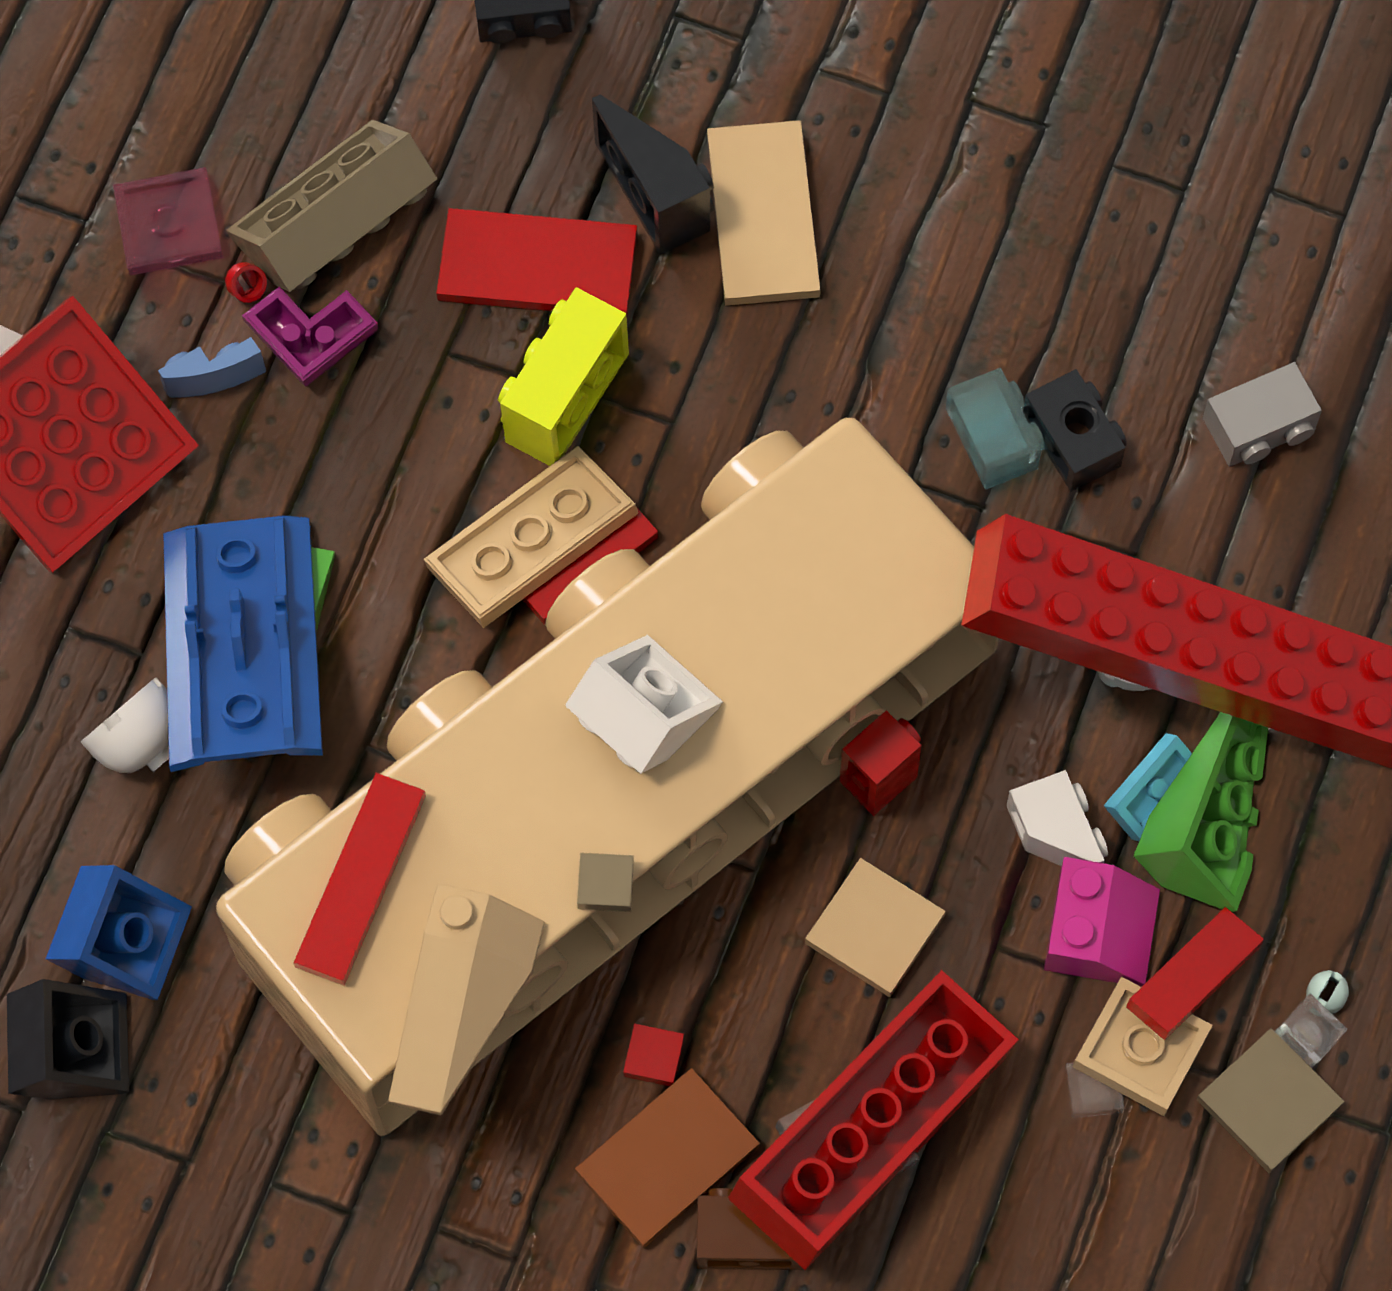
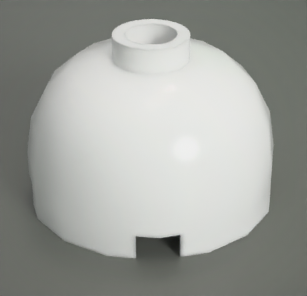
(134, 733)

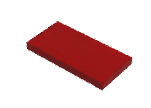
(534, 260)

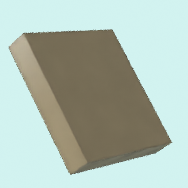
(1270, 1100)

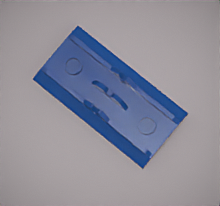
(241, 641)

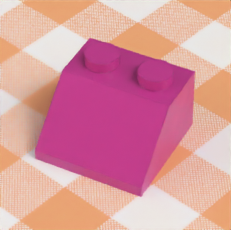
(1101, 923)

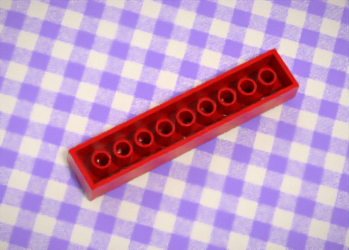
(1181, 637)

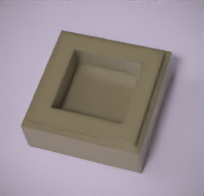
(605, 882)

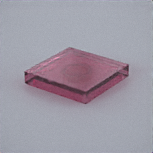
(167, 221)

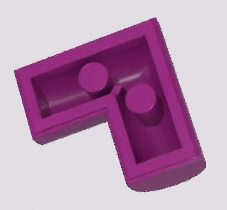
(311, 344)

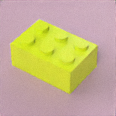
(563, 376)

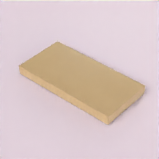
(763, 213)
(531, 536)

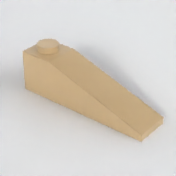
(465, 978)

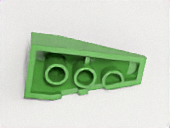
(1203, 820)

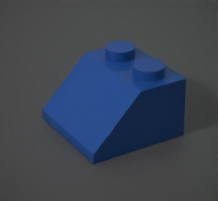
(119, 931)

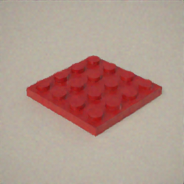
(77, 434)

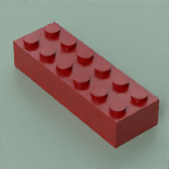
(872, 1119)

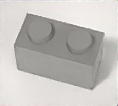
(1262, 415)

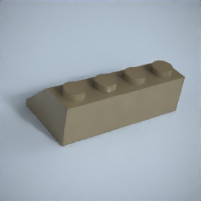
(333, 205)

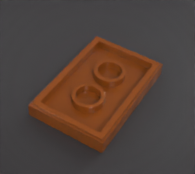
(667, 1158)

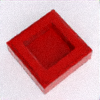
(653, 1055)

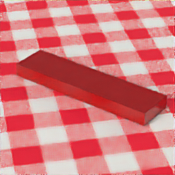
(359, 879)

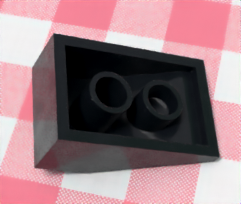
(655, 175)

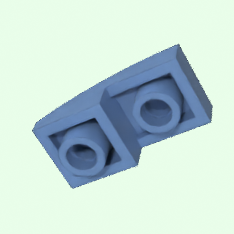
(194, 375)

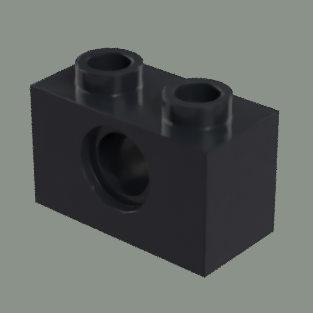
(1075, 456)

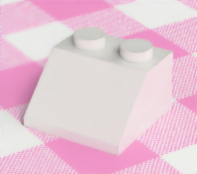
(642, 703)

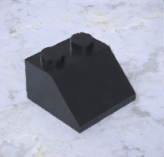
(511, 19)
(67, 1041)

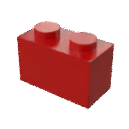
(881, 761)

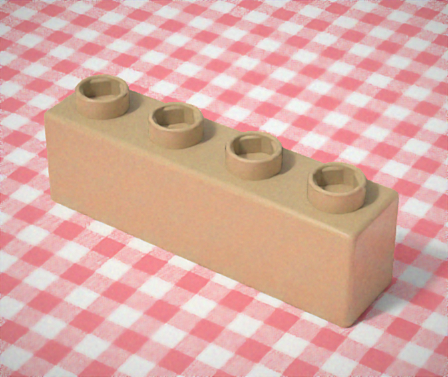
(797, 604)

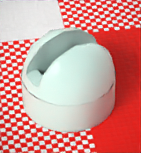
(1338, 997)

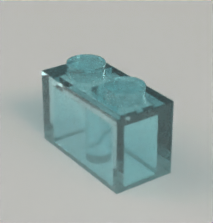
(994, 427)

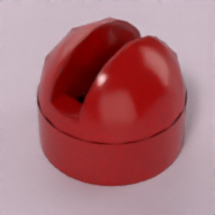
(253, 277)

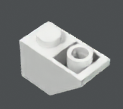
(1053, 820)

